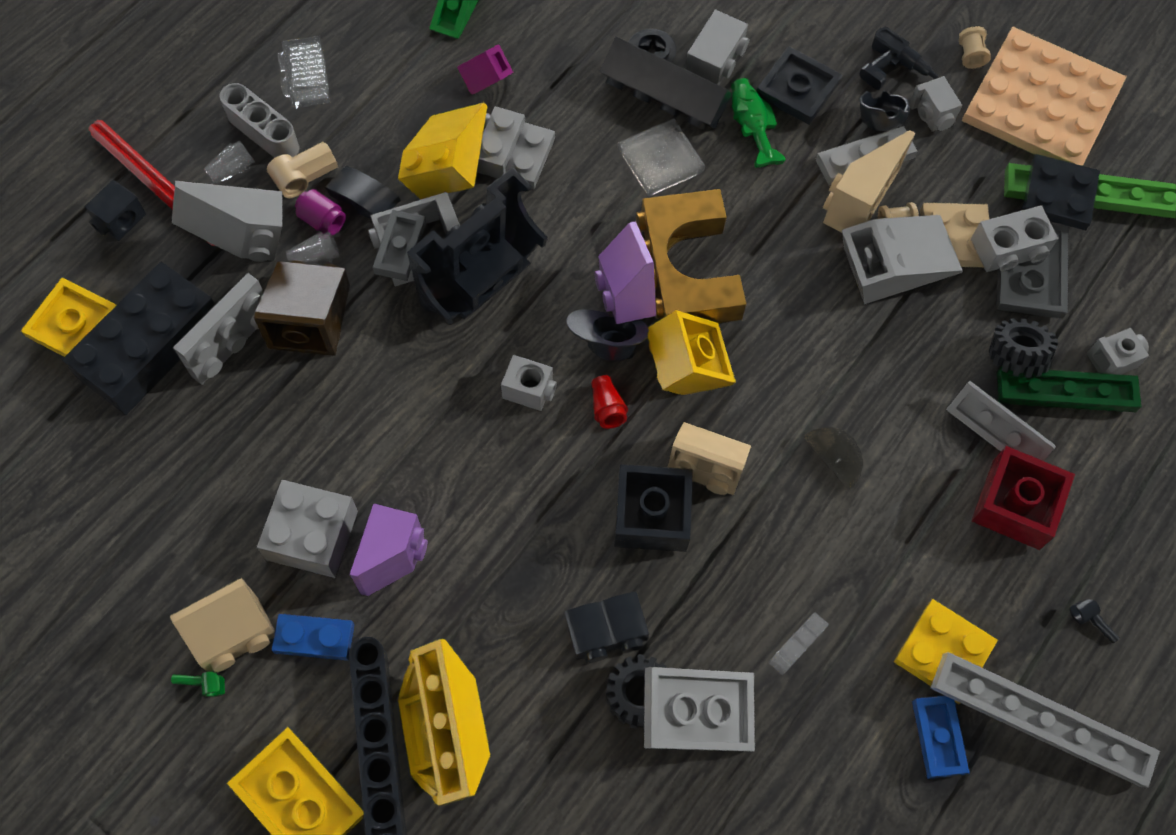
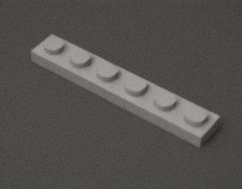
(1045, 720)

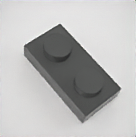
(401, 234)

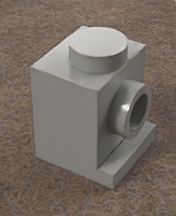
(936, 104)
(1119, 352)

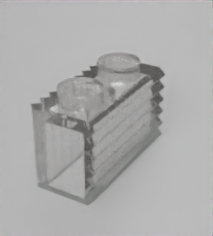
(305, 72)

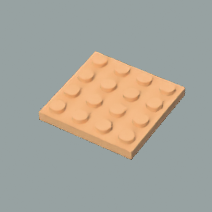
(1044, 98)

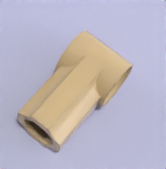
(295, 172)

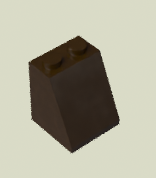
(303, 307)

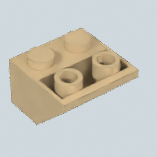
(713, 457)

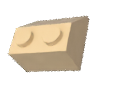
(224, 626)

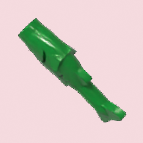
(755, 116)

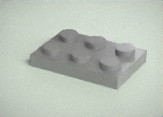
(221, 330)
(699, 709)

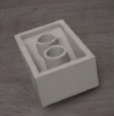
(231, 217)

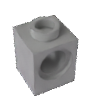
(523, 370)

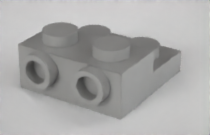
(515, 144)

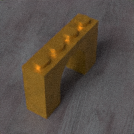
(678, 218)

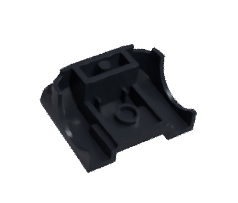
(479, 255)

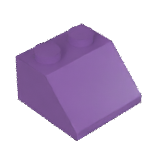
(627, 277)
(387, 549)

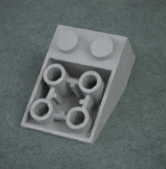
(899, 254)

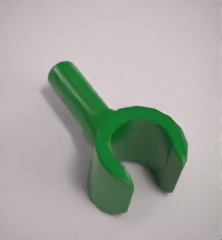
(212, 684)

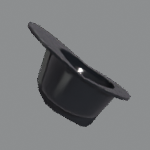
(606, 337)

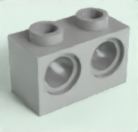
(1012, 234)

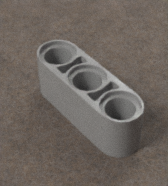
(258, 121)

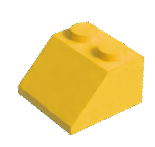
(689, 354)

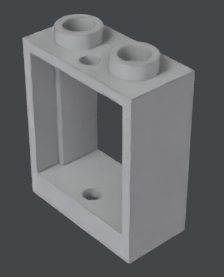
(433, 208)

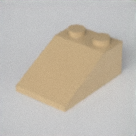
(865, 183)

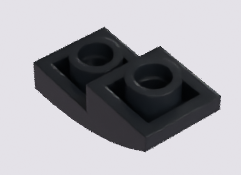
(362, 192)

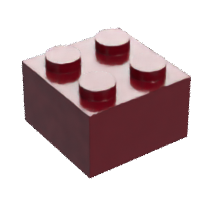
(1023, 498)

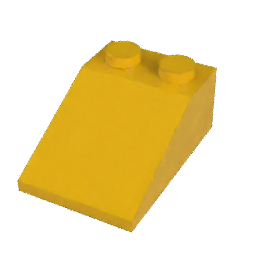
(444, 153)

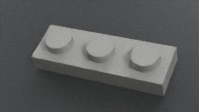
(839, 158)
(997, 423)

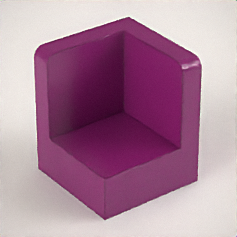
(485, 69)

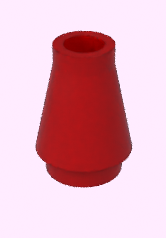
(608, 405)

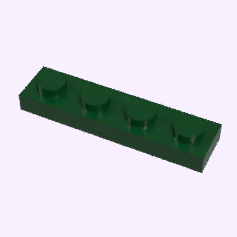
(1071, 390)

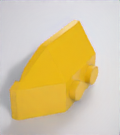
(443, 723)

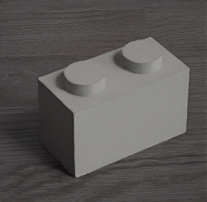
(717, 47)

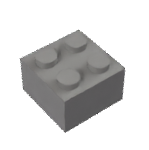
(308, 528)

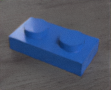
(313, 637)
(940, 737)

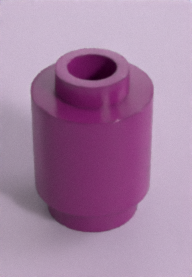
(319, 212)

